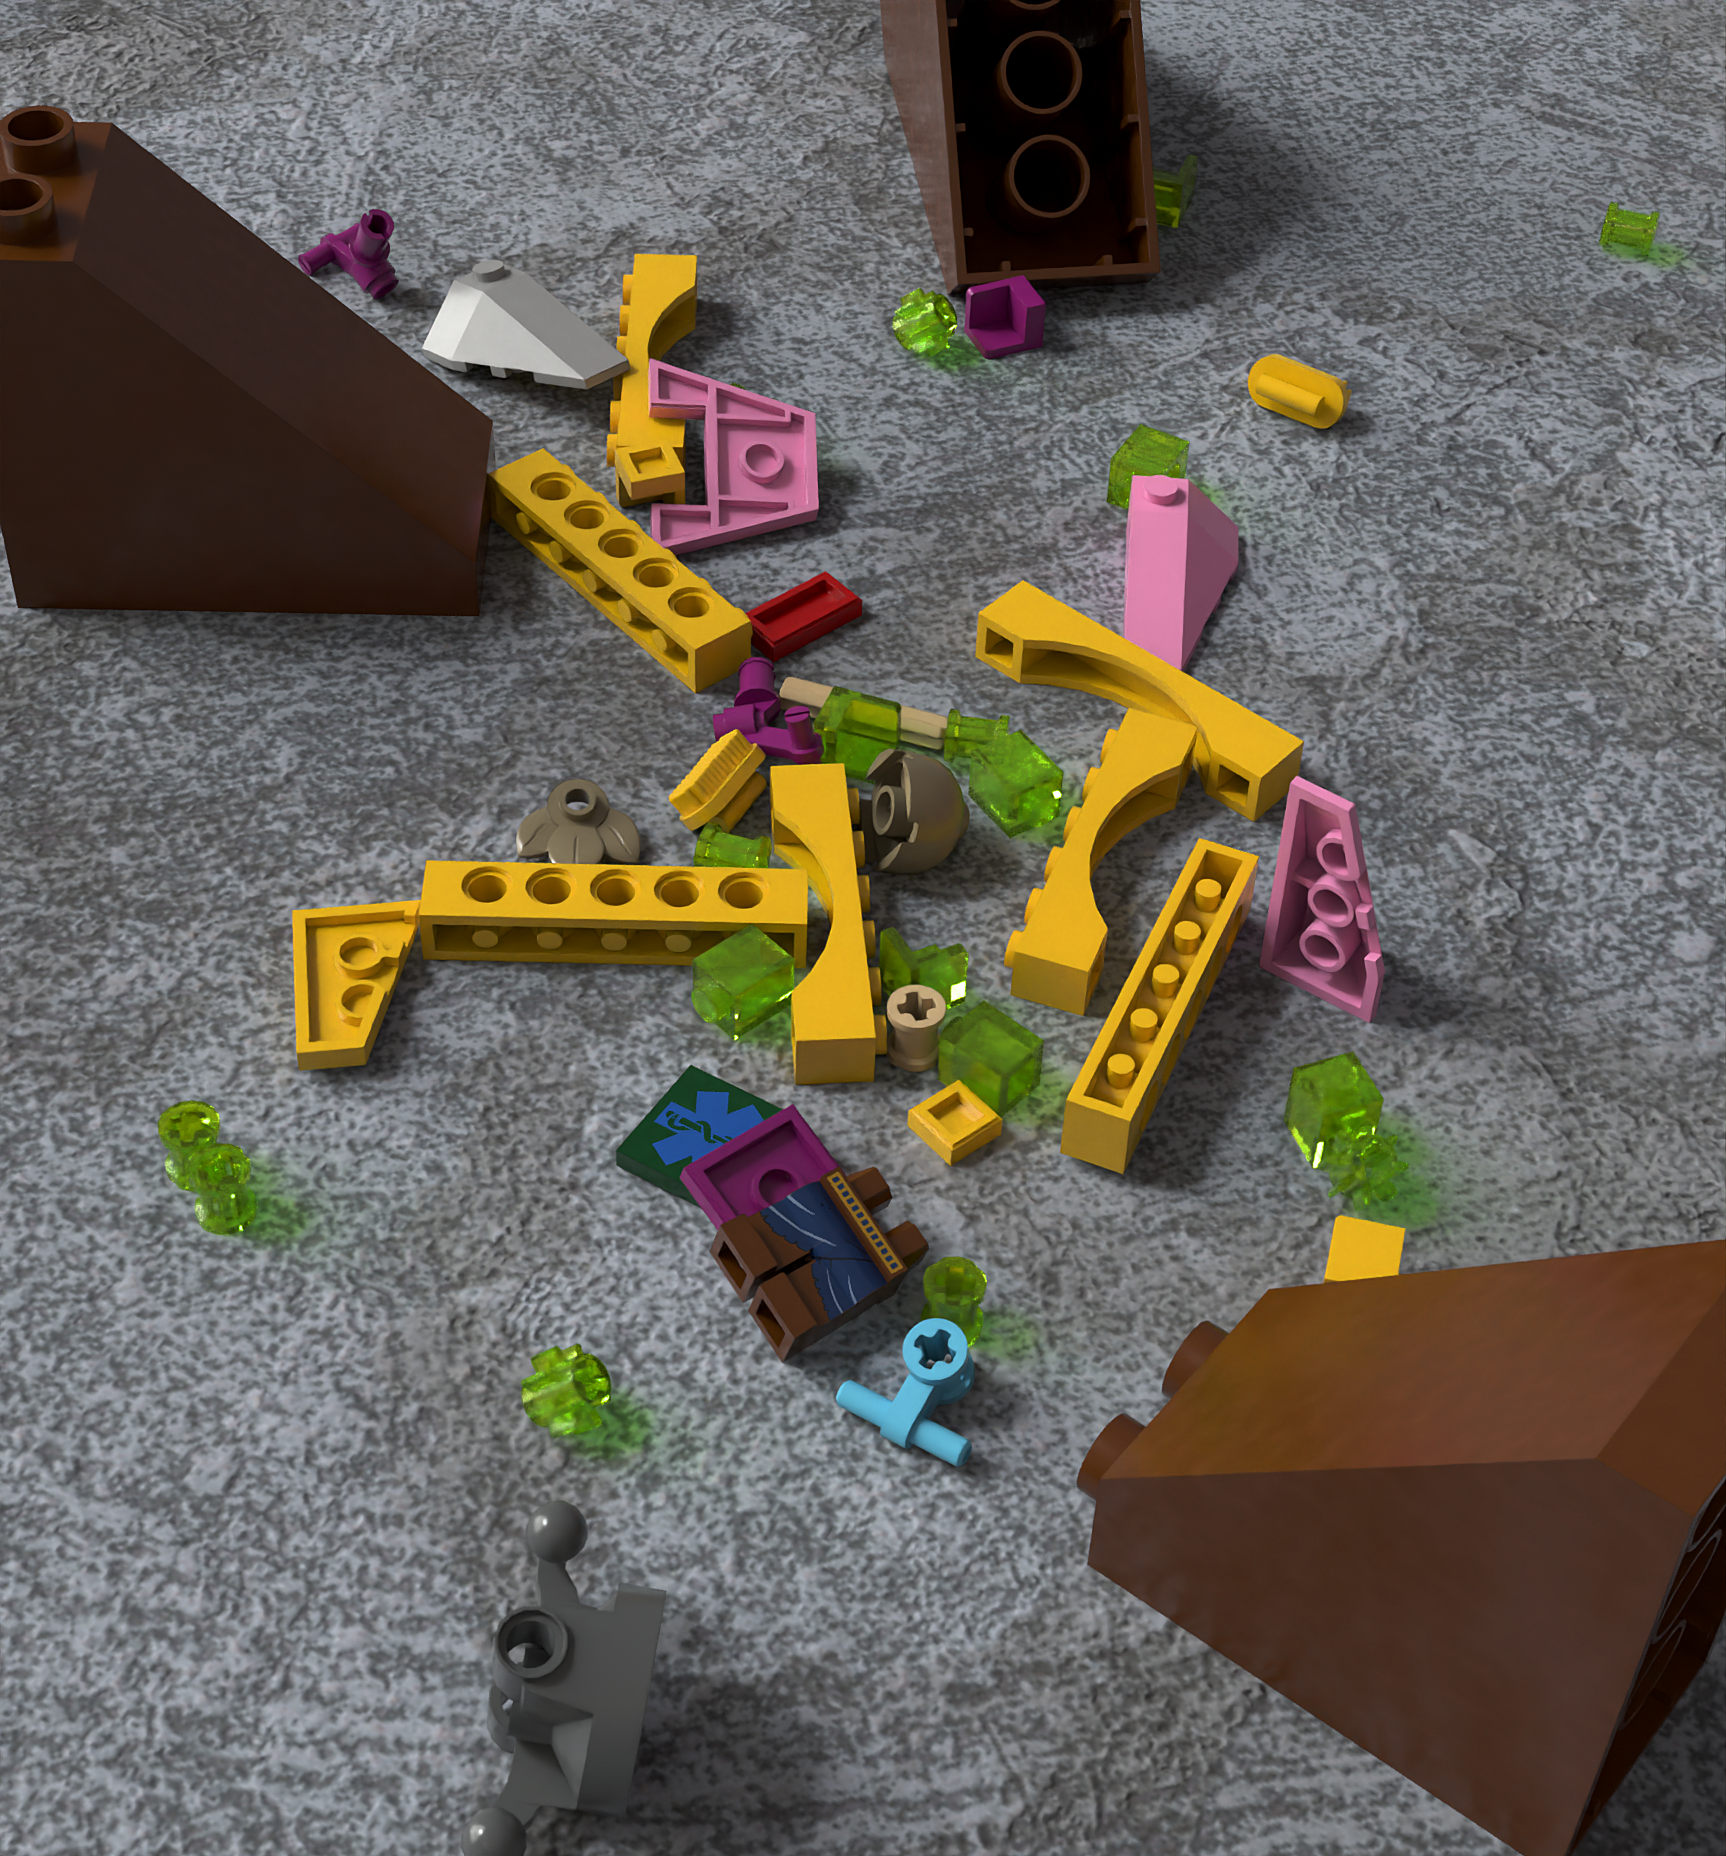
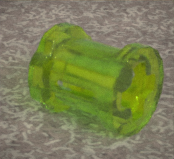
(1629, 228)
(970, 733)
(723, 849)
(184, 1131)
(234, 1198)
(954, 1293)

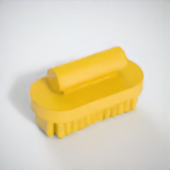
(1298, 391)
(721, 784)

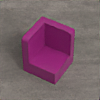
(1004, 317)

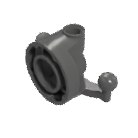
(572, 1696)

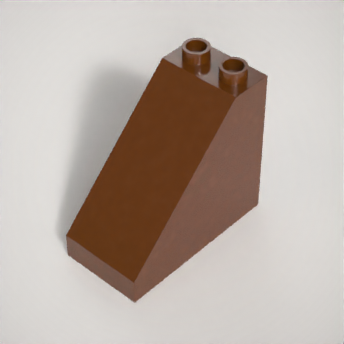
(1028, 137)
(206, 412)
(1449, 1516)

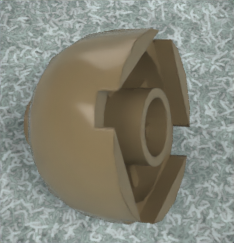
(912, 813)

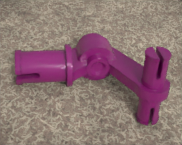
(359, 252)
(760, 705)

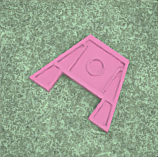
(755, 461)

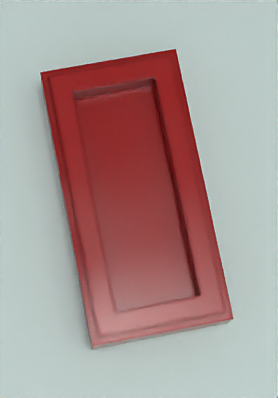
(802, 615)

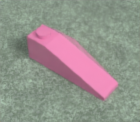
(1175, 565)
(1321, 905)

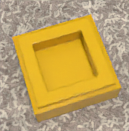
(954, 1122)

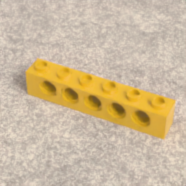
(620, 570)
(604, 911)
(1158, 1007)

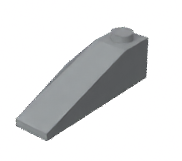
(518, 327)

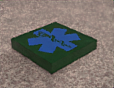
(686, 1125)

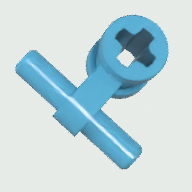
(907, 1417)

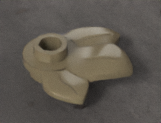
(581, 834)

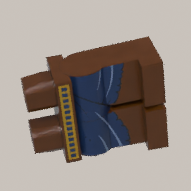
(817, 1258)

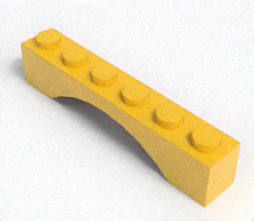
(654, 315)
(1046, 642)
(1065, 936)
(832, 1006)

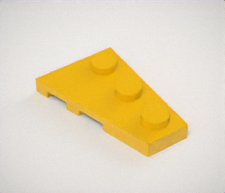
(346, 977)

